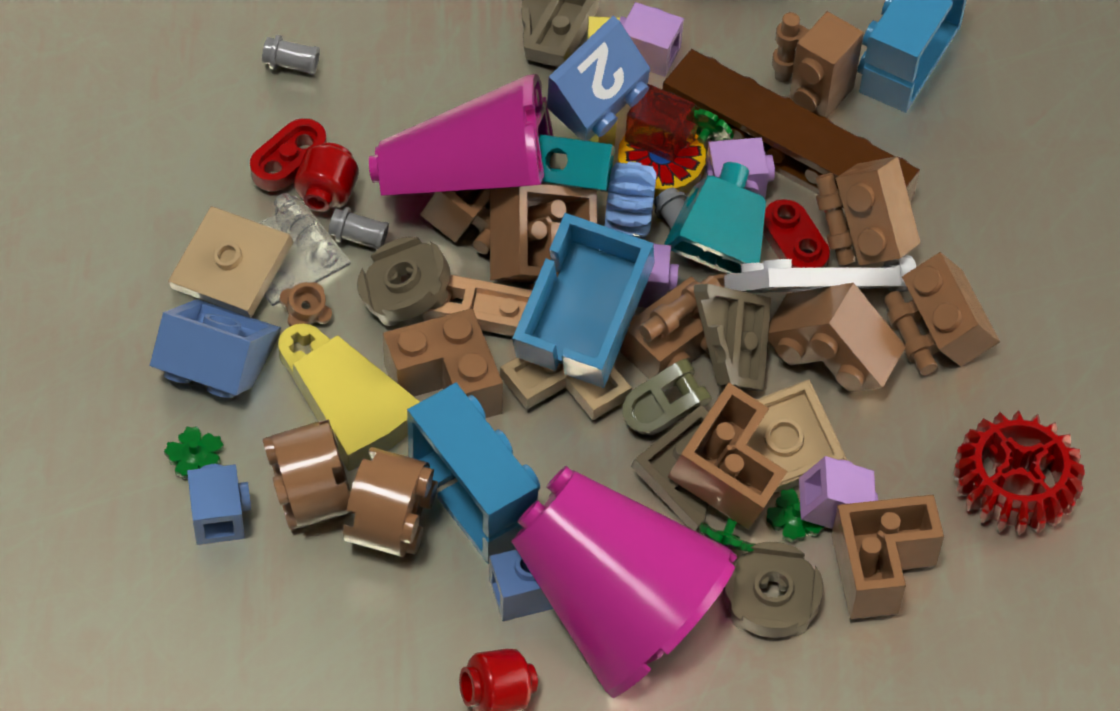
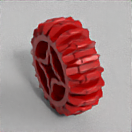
(1018, 488)

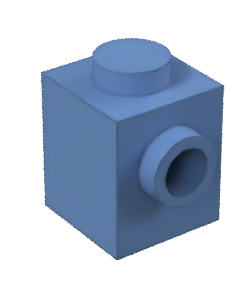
(217, 503)
(515, 587)

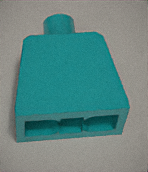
(587, 163)
(721, 222)

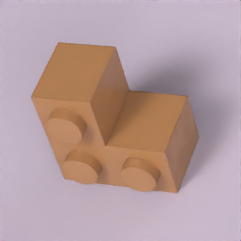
(525, 226)
(840, 330)
(444, 353)
(721, 465)
(877, 543)

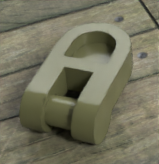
(649, 409)

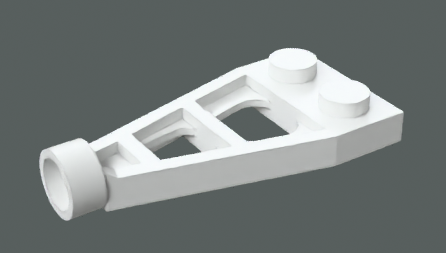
(781, 277)

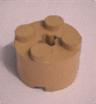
(308, 474)
(389, 502)

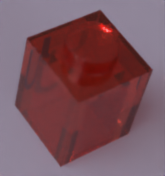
(661, 123)

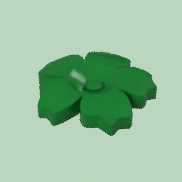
(710, 127)
(193, 451)
(788, 517)
(726, 536)

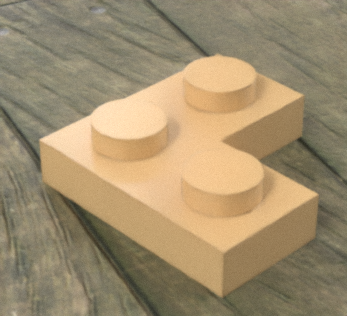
(535, 383)

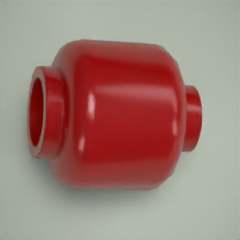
(327, 176)
(498, 681)

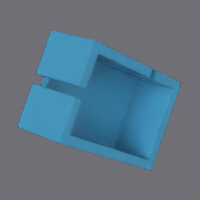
(906, 48)
(589, 305)
(491, 483)

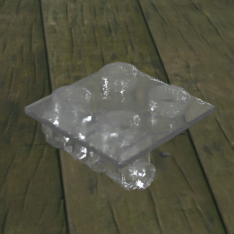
(311, 255)

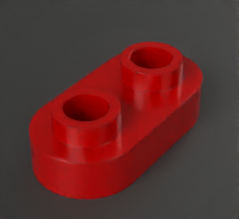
(283, 154)
(792, 235)

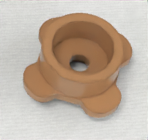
(307, 293)

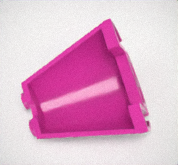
(469, 146)
(619, 575)

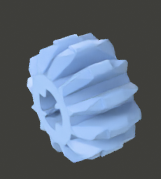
(631, 198)

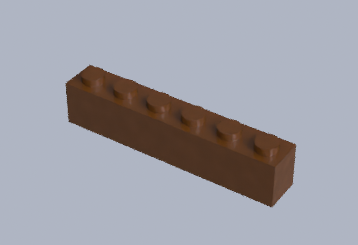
(795, 137)

